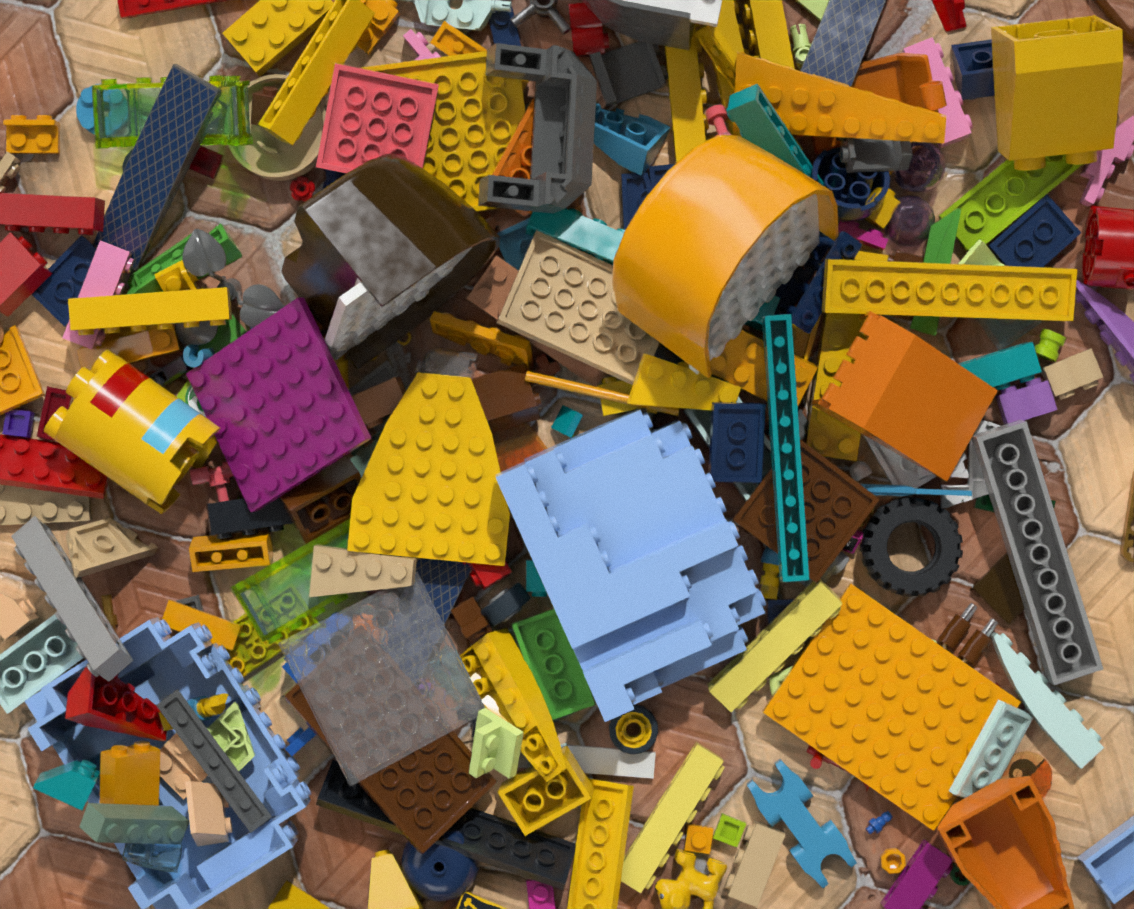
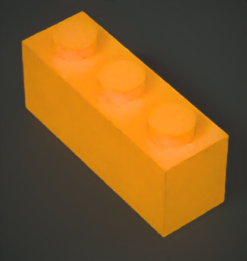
(238, 551)

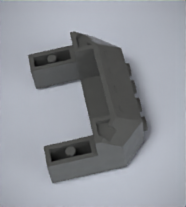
(560, 129)

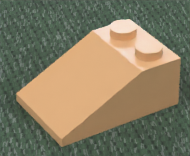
(15, 613)

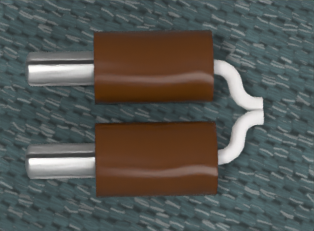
(978, 641)

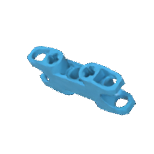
(814, 841)

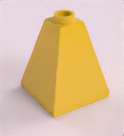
(389, 886)

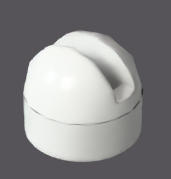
(859, 470)

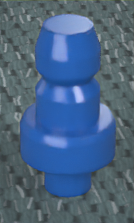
(876, 825)

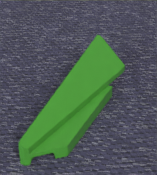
(938, 250)
(144, 279)

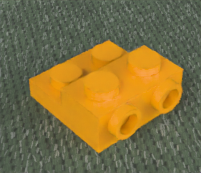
(381, 22)

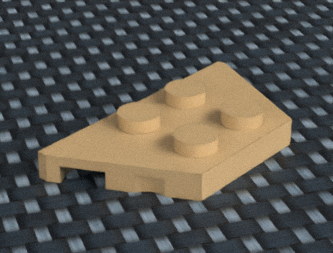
(104, 546)

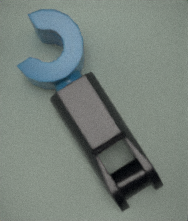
(182, 364)

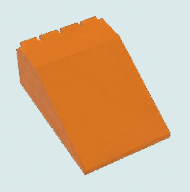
(907, 396)

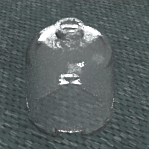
(447, 362)

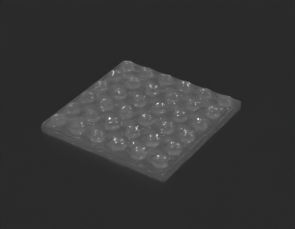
(382, 679)

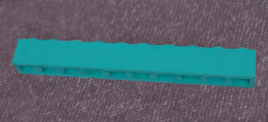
(602, 242)
(785, 448)

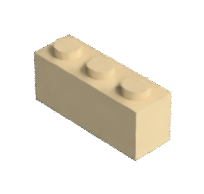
(754, 863)

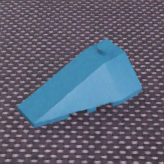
(629, 139)

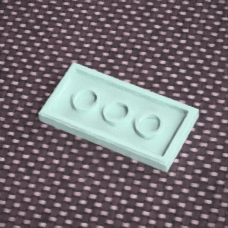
(992, 749)

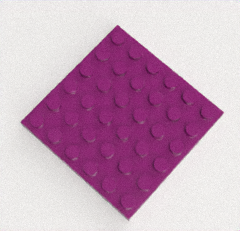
(278, 405)

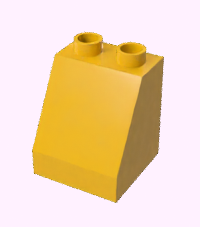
(1056, 89)

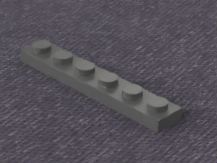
(214, 760)

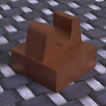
(546, 368)

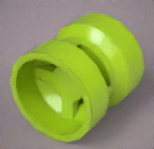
(1049, 345)

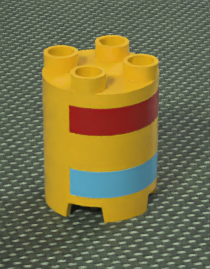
(132, 430)

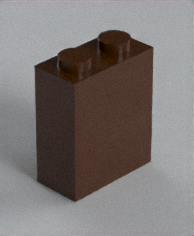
(507, 398)

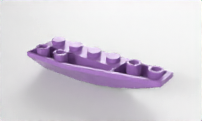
(1114, 324)

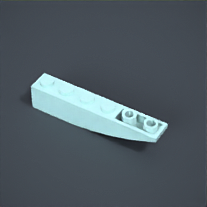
(1047, 707)

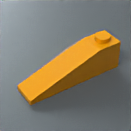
(134, 346)

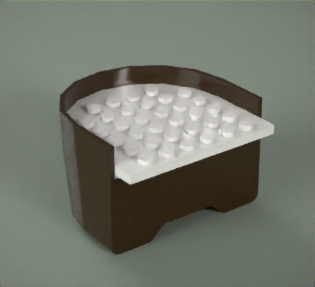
(384, 254)

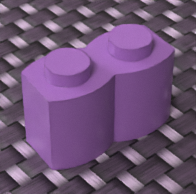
(1026, 402)

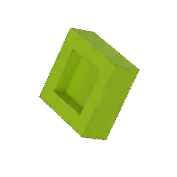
(729, 830)

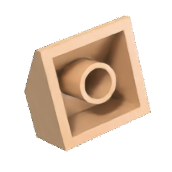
(207, 814)

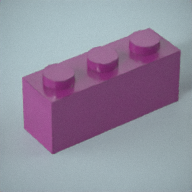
(918, 878)

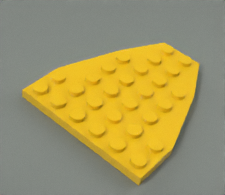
(433, 480)

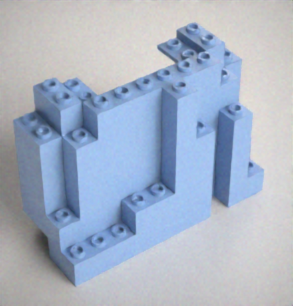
(634, 556)
(196, 670)

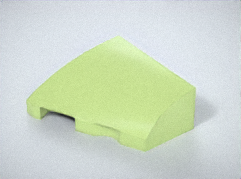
(232, 736)

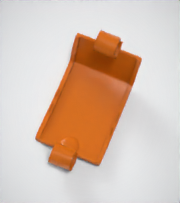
(898, 77)

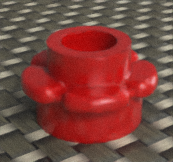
(297, 184)

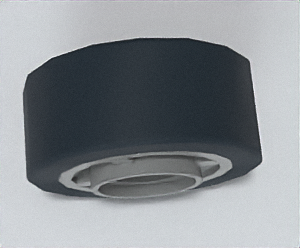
(505, 604)

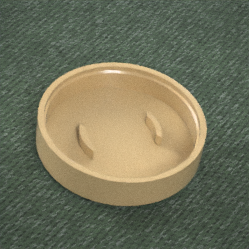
(270, 156)

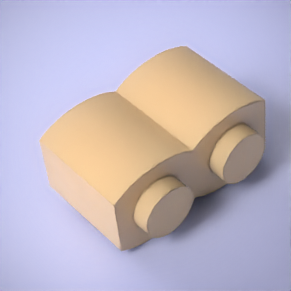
(1072, 373)

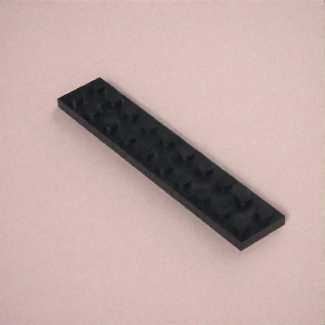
(485, 835)

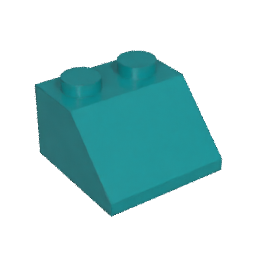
(69, 782)

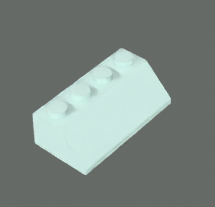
(35, 662)

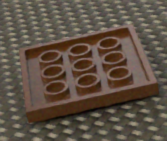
(832, 505)

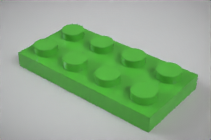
(553, 664)

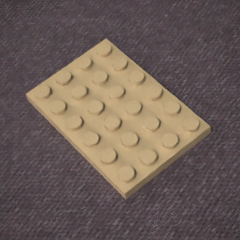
(571, 306)

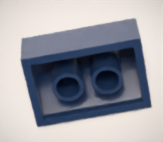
(974, 69)

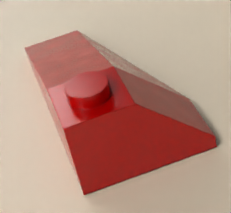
(113, 707)

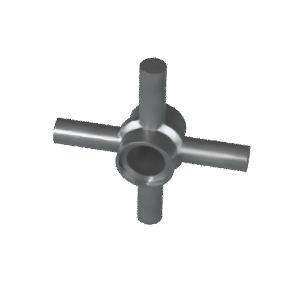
(542, 10)

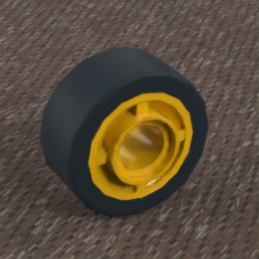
(643, 740)

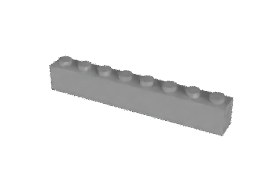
(72, 600)

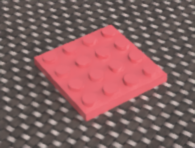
(373, 117)

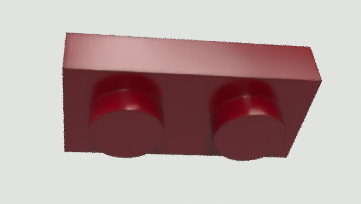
(53, 401)

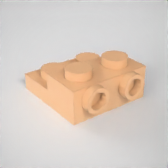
(179, 766)

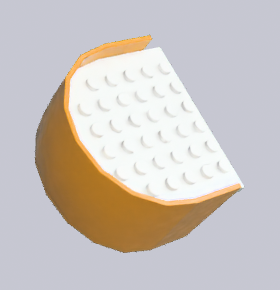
(717, 245)

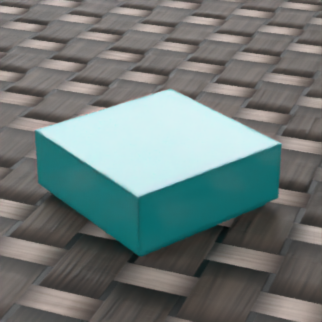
(567, 421)

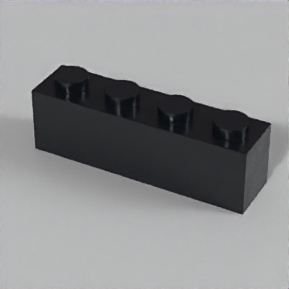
(235, 516)

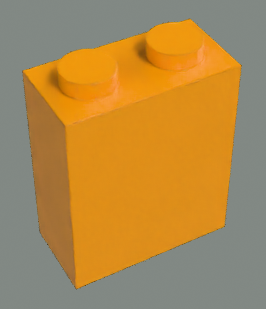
(130, 774)

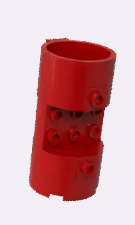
(1109, 248)

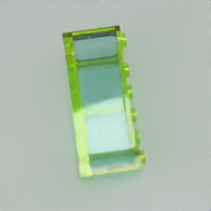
(124, 108)
(280, 592)

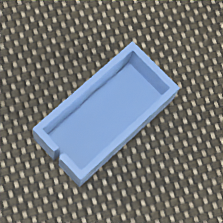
(1112, 862)

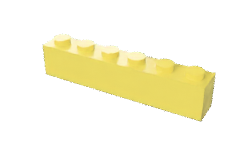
(774, 645)
(669, 816)

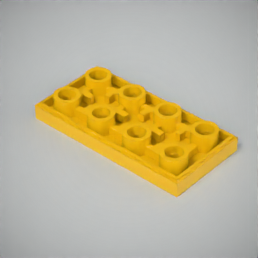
(251, 652)

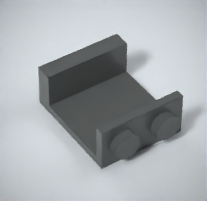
(628, 72)
(874, 154)

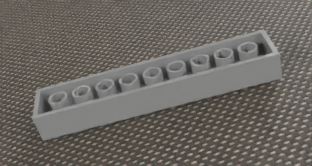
(1037, 552)

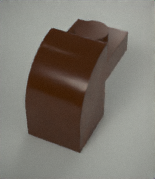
(471, 620)

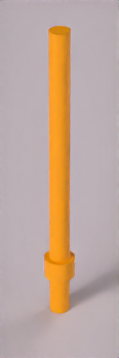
(592, 391)

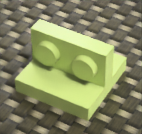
(495, 745)

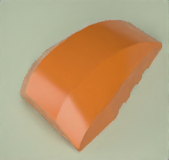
(1008, 846)

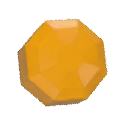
(892, 860)

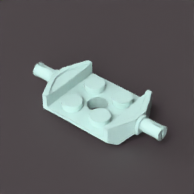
(470, 16)

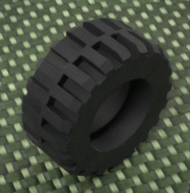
(946, 552)

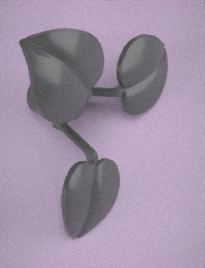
(203, 256)

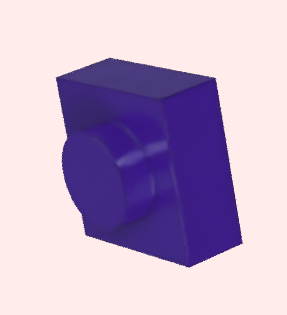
(18, 423)

